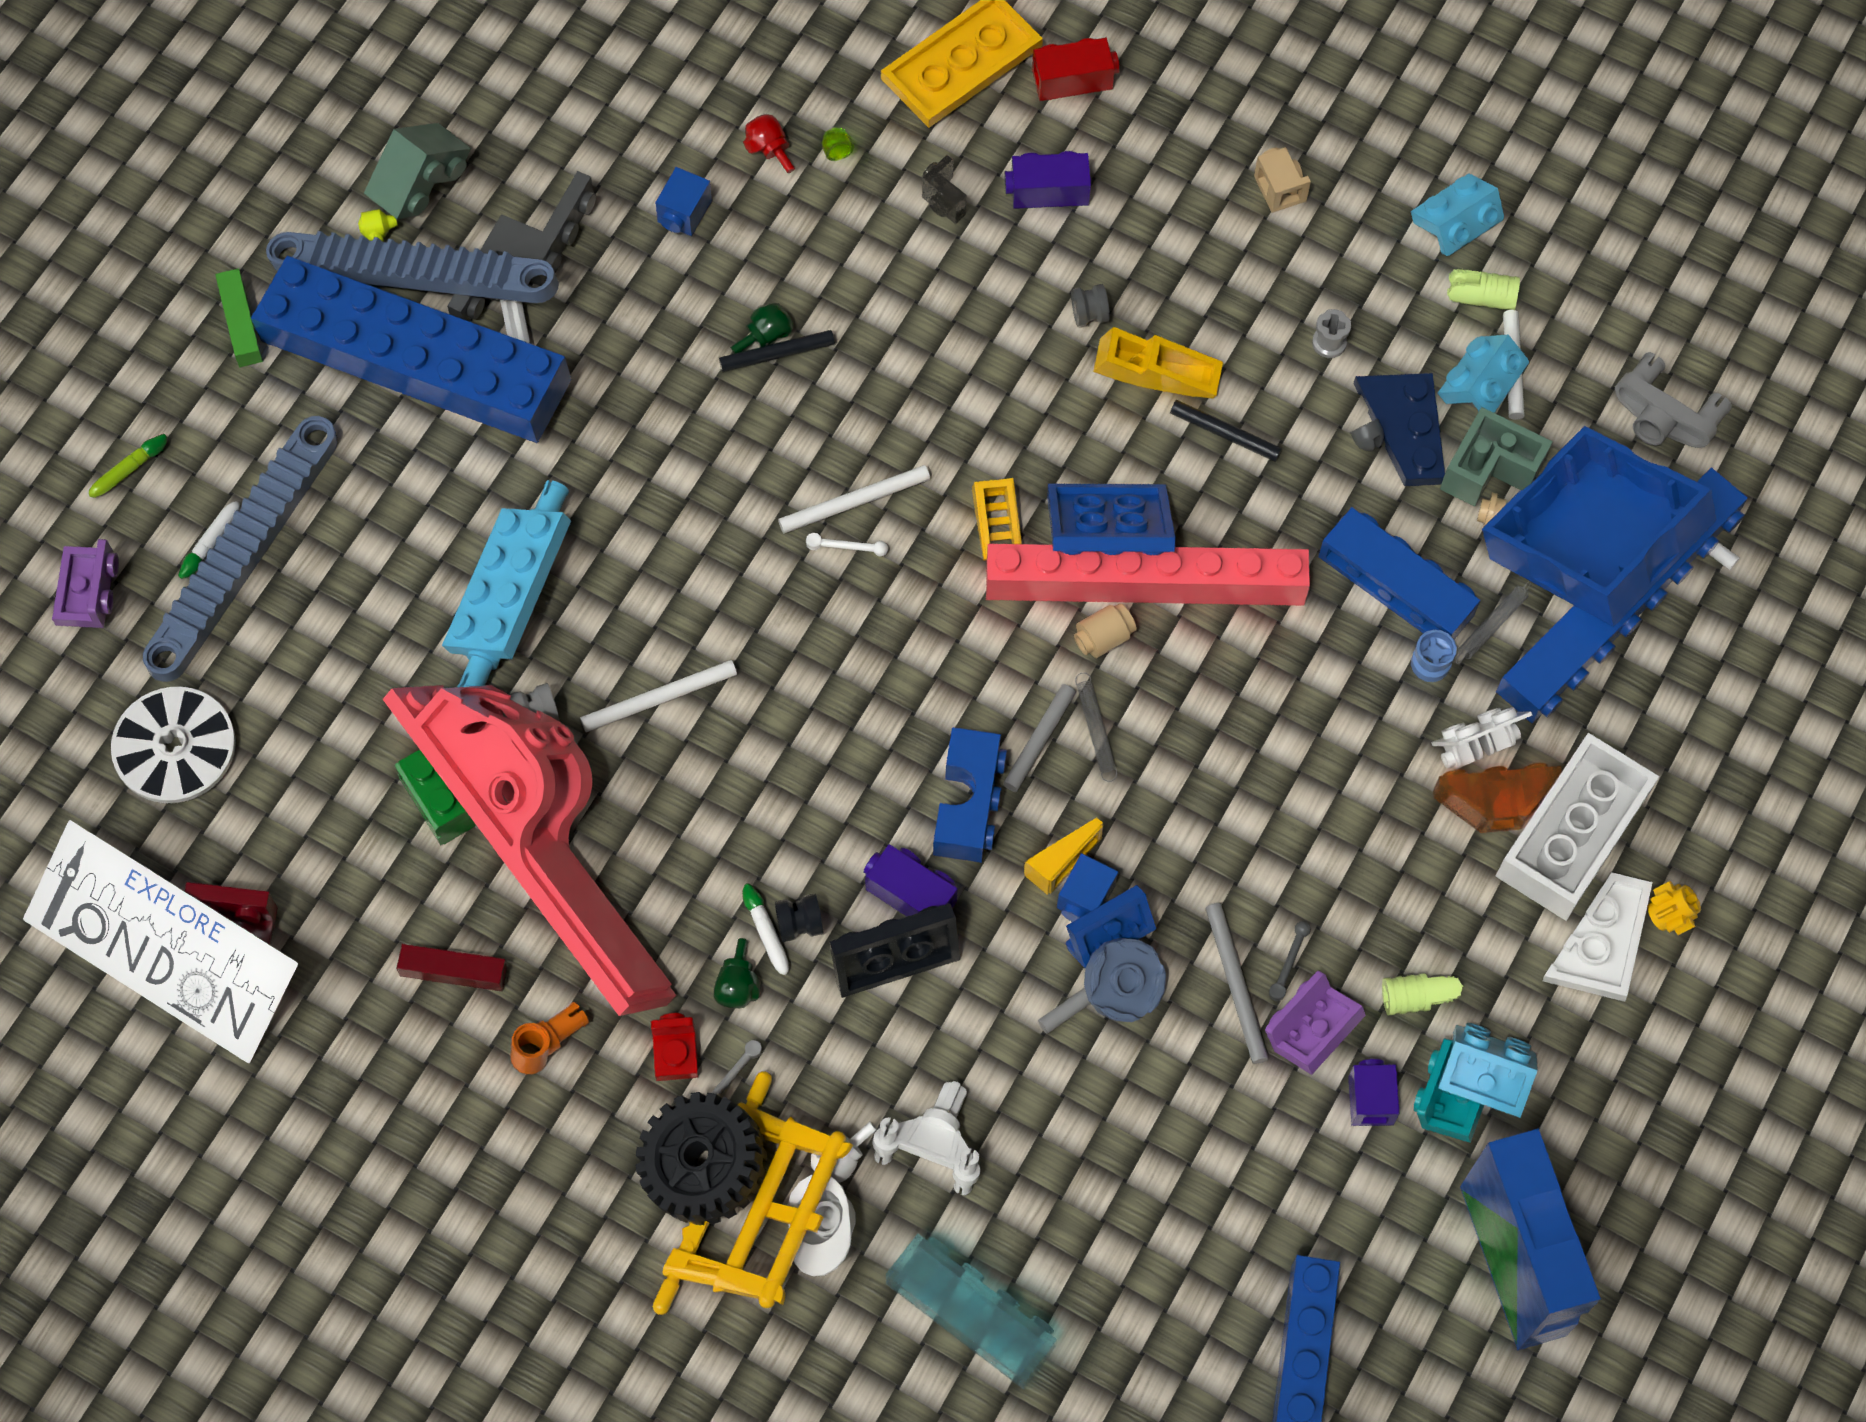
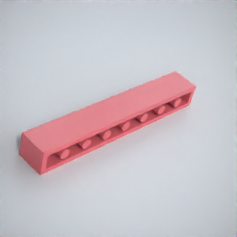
(1179, 576)

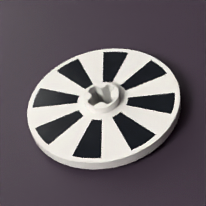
(188, 770)

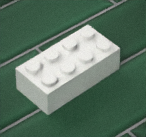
(1576, 826)

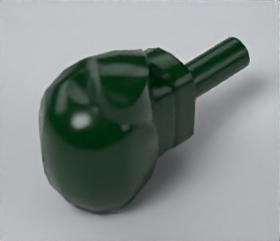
(767, 325)
(736, 981)

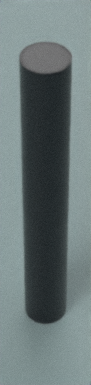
(776, 351)
(1226, 430)

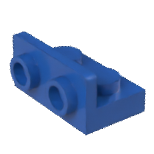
(1120, 917)

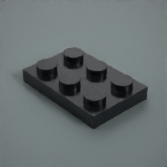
(895, 950)

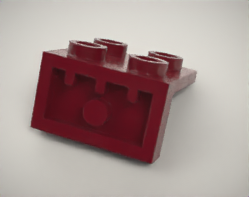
(245, 907)

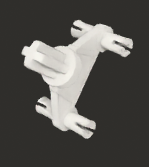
(933, 1137)

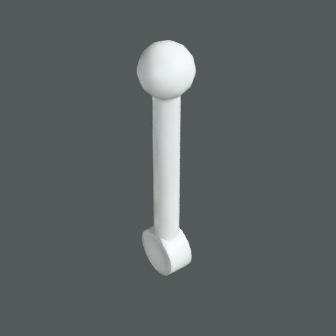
(815, 541)

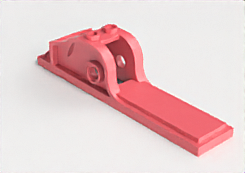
(546, 786)

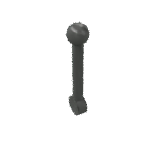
(1277, 990)

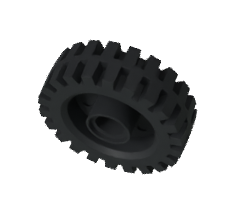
(725, 1176)

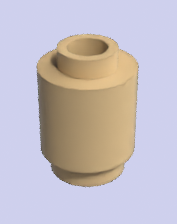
(1104, 630)

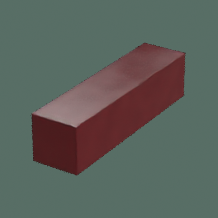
(452, 967)

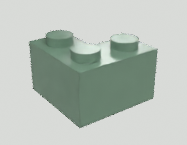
(411, 166)
(1497, 450)

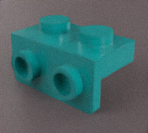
(1442, 1110)

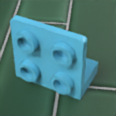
(1489, 1069)

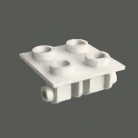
(1493, 731)

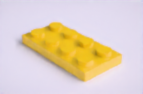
(961, 59)

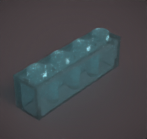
(971, 1310)

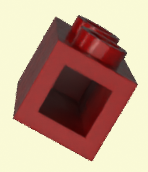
(1074, 68)

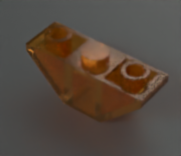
(1497, 796)

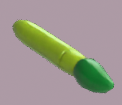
(128, 465)

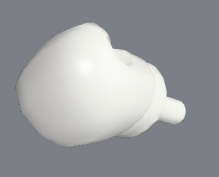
(847, 1164)

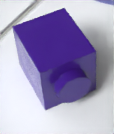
(1373, 1094)

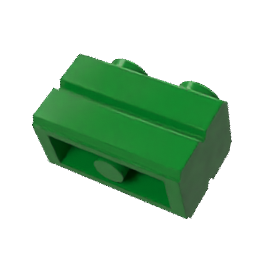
(433, 798)

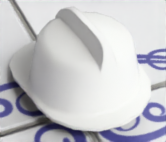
(828, 1247)

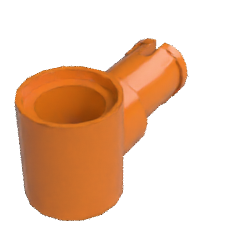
(546, 1036)

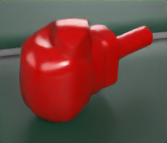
(767, 136)

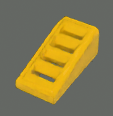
(993, 488)
(1056, 862)

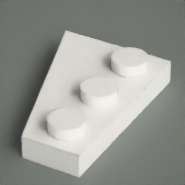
(1606, 941)

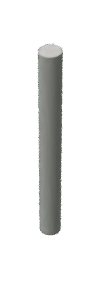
(1236, 983)

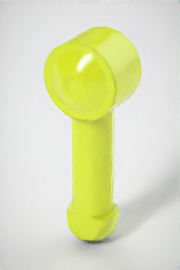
(376, 224)

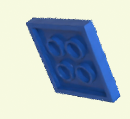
(1110, 518)

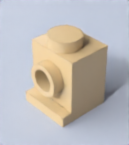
(1281, 179)

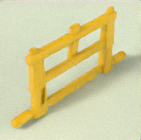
(730, 1277)

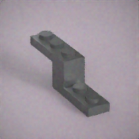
(531, 243)

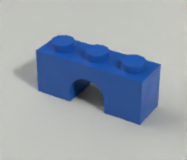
(964, 829)

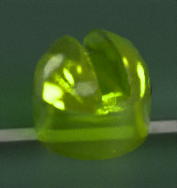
(837, 144)

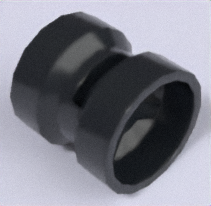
(799, 917)

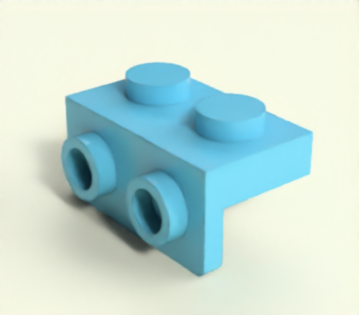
(1460, 212)
(1485, 372)

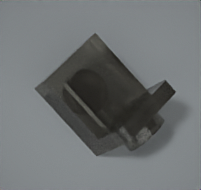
(940, 193)

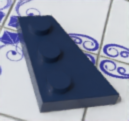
(1410, 424)

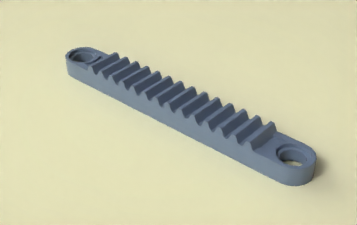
(420, 266)
(239, 548)

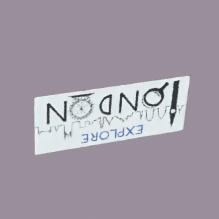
(160, 941)

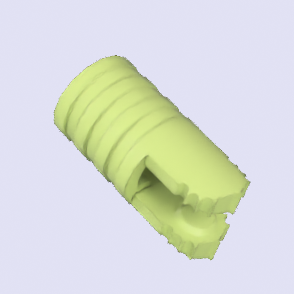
(1483, 289)
(1418, 992)

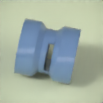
(1439, 649)

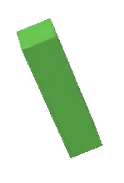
(239, 317)

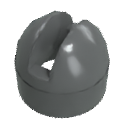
(1369, 435)

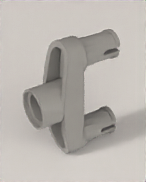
(1663, 415)

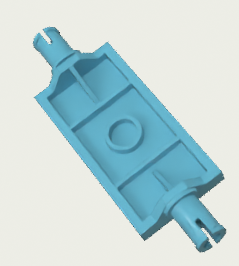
(507, 584)

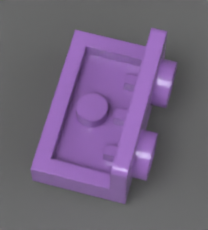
(84, 585)
(1313, 1023)

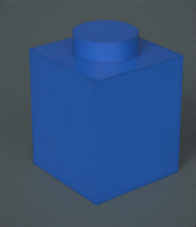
(683, 202)
(1086, 888)

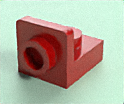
(674, 1047)

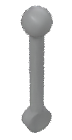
(752, 1050)

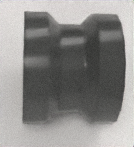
(1090, 305)

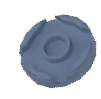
(1124, 979)

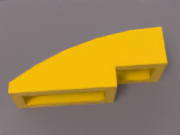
(1157, 364)

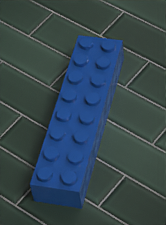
(412, 349)

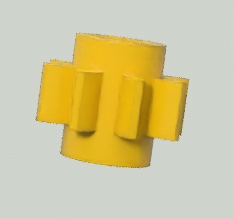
(1674, 908)

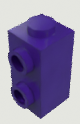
(1049, 180)
(906, 884)

